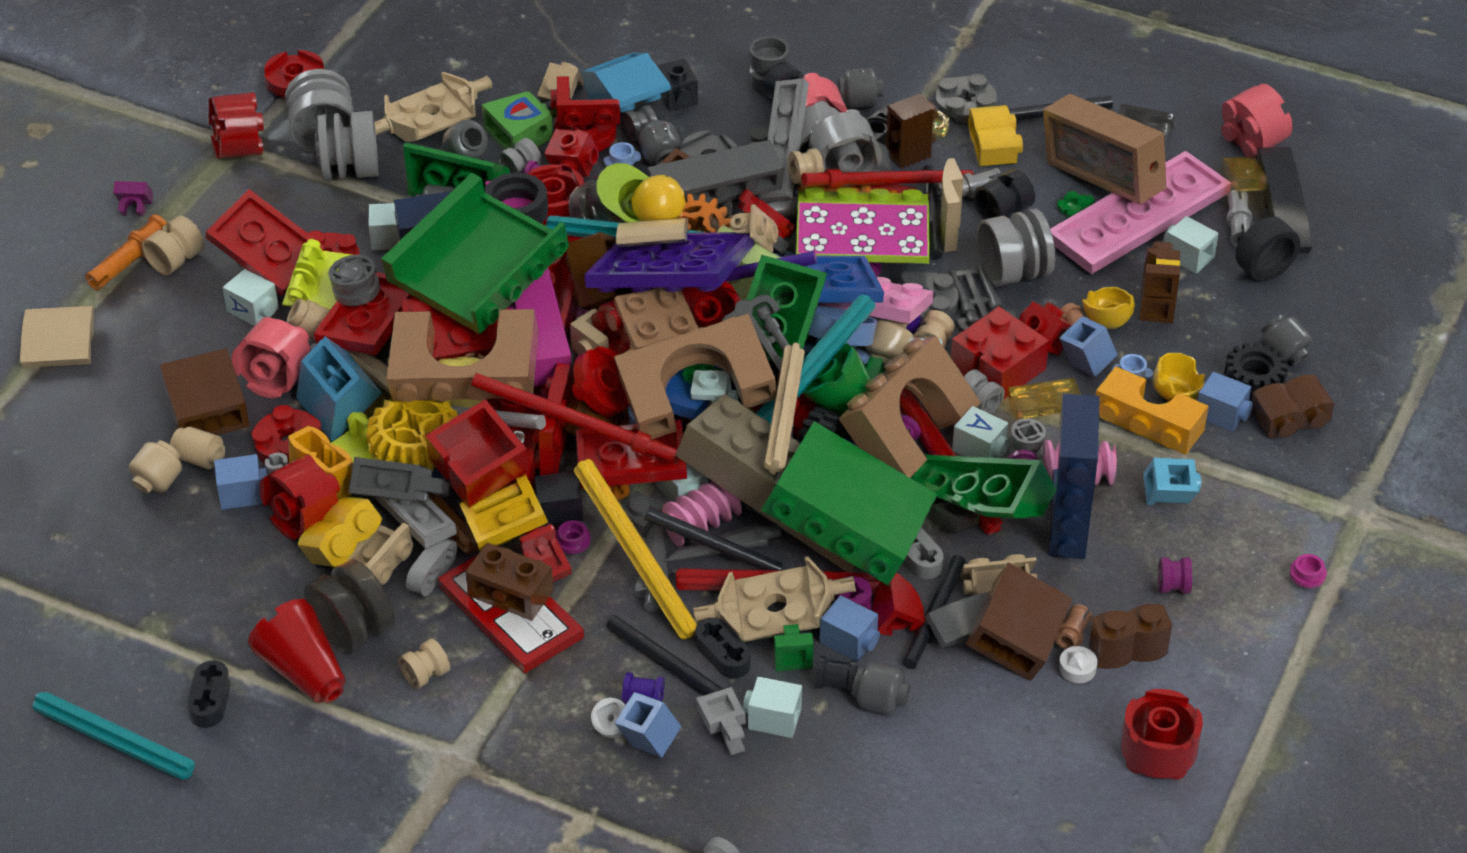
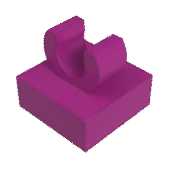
(132, 193)

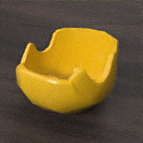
(658, 199)
(1109, 306)
(1177, 374)

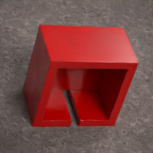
(1006, 347)
(477, 453)

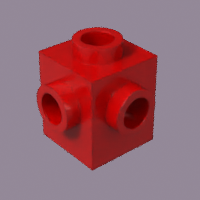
(572, 151)
(1048, 322)

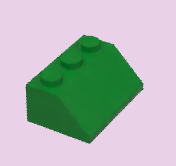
(444, 168)
(796, 293)

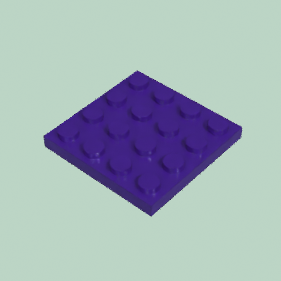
(698, 263)

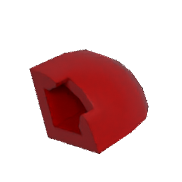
(897, 606)

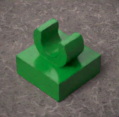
(793, 649)

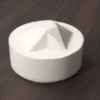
(1078, 664)
(604, 716)

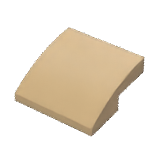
(951, 205)
(652, 232)
(57, 336)

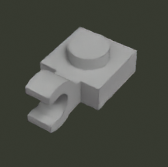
(723, 713)

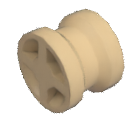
(804, 163)

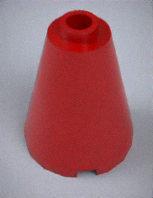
(299, 650)

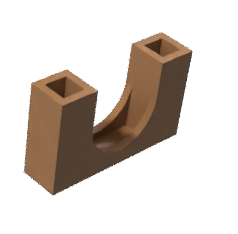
(728, 345)
(418, 376)
(875, 415)

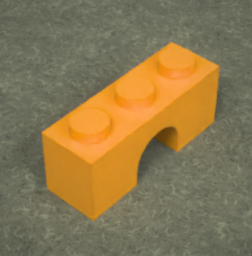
(1170, 424)

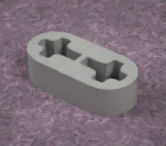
(927, 549)
(431, 565)

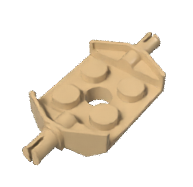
(449, 101)
(746, 600)

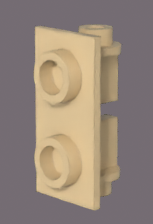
(758, 224)
(983, 572)

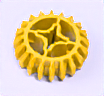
(400, 429)

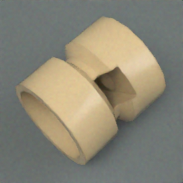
(170, 246)

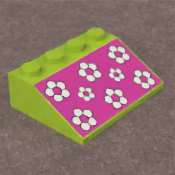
(871, 224)

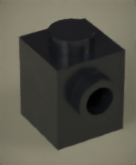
(683, 85)
(559, 497)

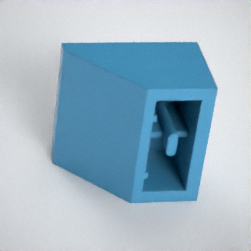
(626, 79)
(333, 387)

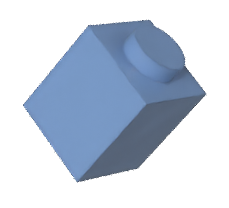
(1088, 346)
(1226, 401)
(239, 481)
(849, 628)
(648, 724)

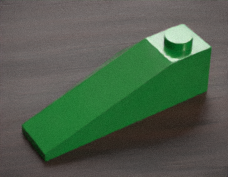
(989, 484)

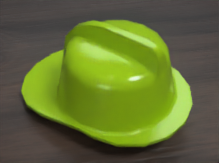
(616, 188)

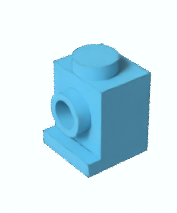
(1171, 481)

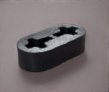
(728, 643)
(216, 694)

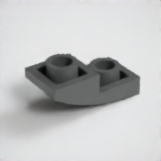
(956, 620)

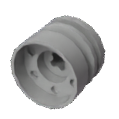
(312, 95)
(347, 145)
(1016, 247)

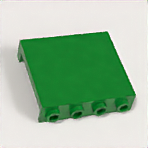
(473, 255)
(850, 503)

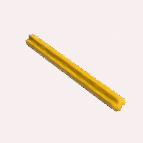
(636, 549)

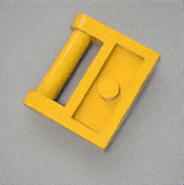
(505, 514)

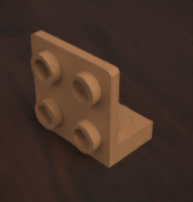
(654, 316)

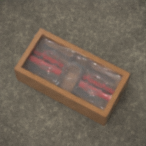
(1105, 148)

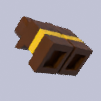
(1160, 283)

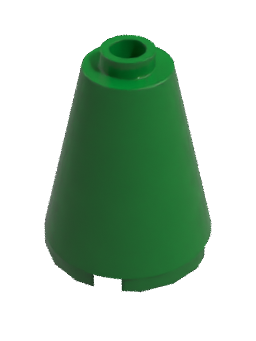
(839, 381)

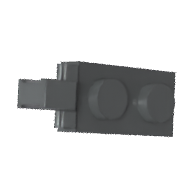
(395, 480)

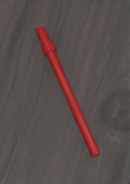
(835, 178)
(639, 441)

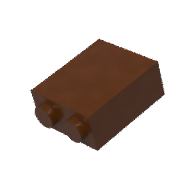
(205, 393)
(1019, 621)

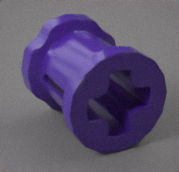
(647, 687)

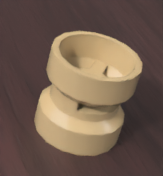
(937, 324)
(422, 664)

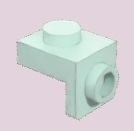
(711, 385)

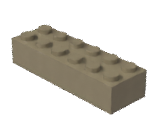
(730, 449)

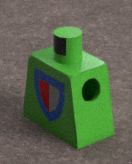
(519, 118)

